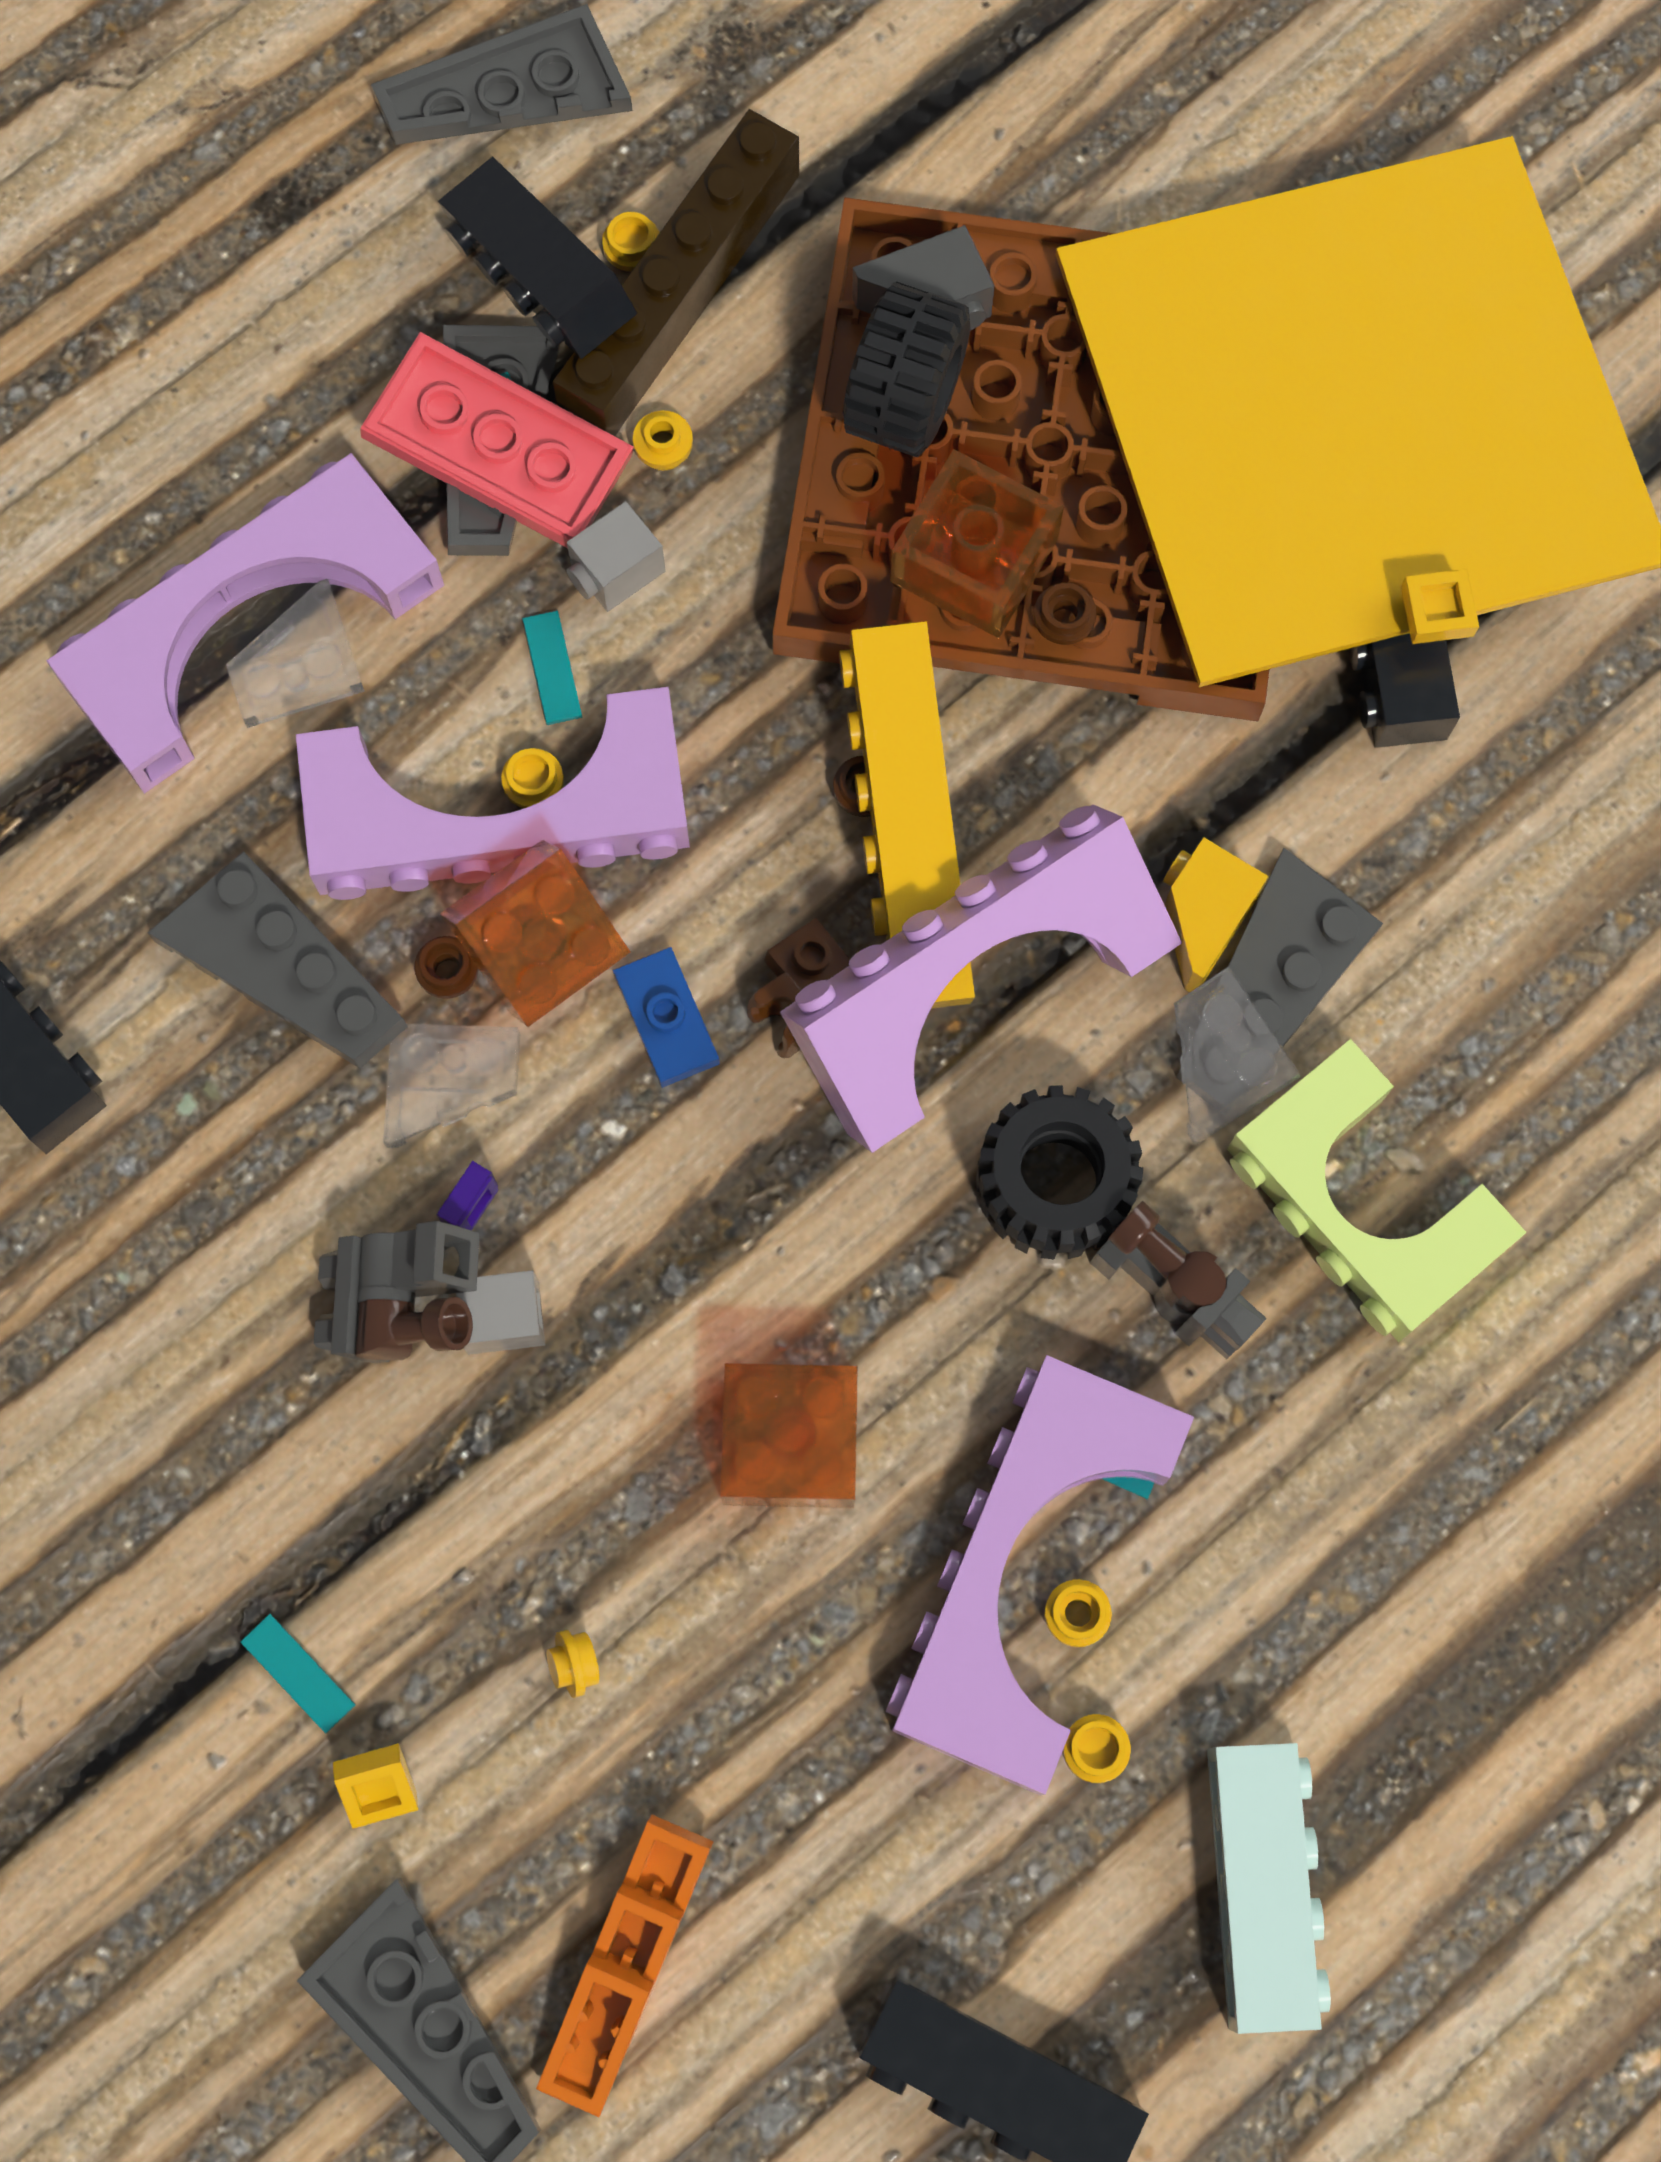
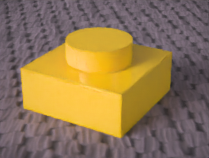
(1439, 606)
(375, 1786)

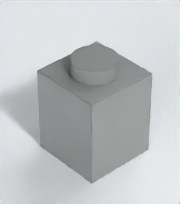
(614, 557)
(505, 1313)

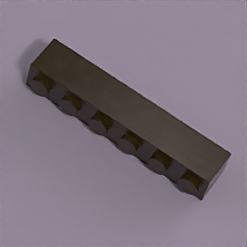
(683, 271)

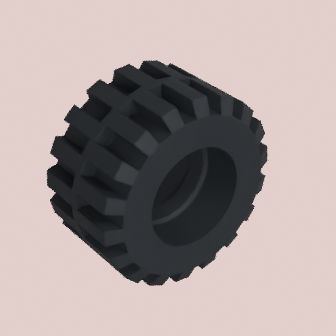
(906, 369)
(1067, 1121)

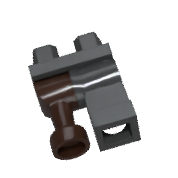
(1184, 1284)
(377, 1291)

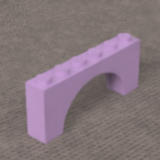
(133, 662)
(375, 838)
(868, 1017)
(963, 1689)

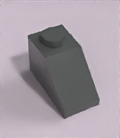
(940, 265)

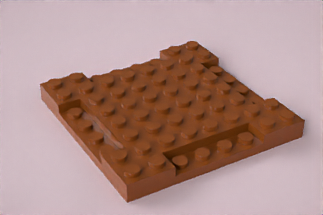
(1023, 409)

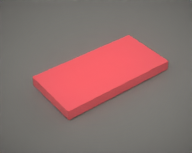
(496, 441)

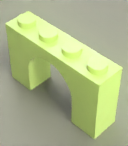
(1393, 1278)

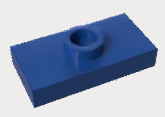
(666, 1017)

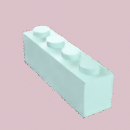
(1265, 1888)

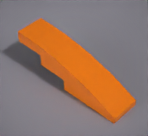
(624, 1965)

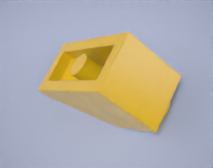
(1207, 906)

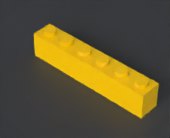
(903, 780)

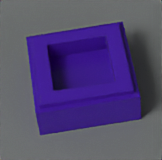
(469, 1197)

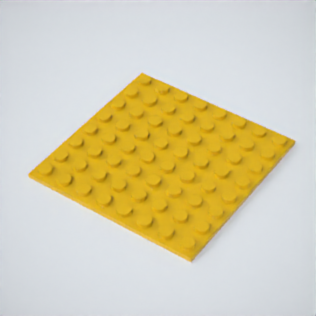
(1358, 401)

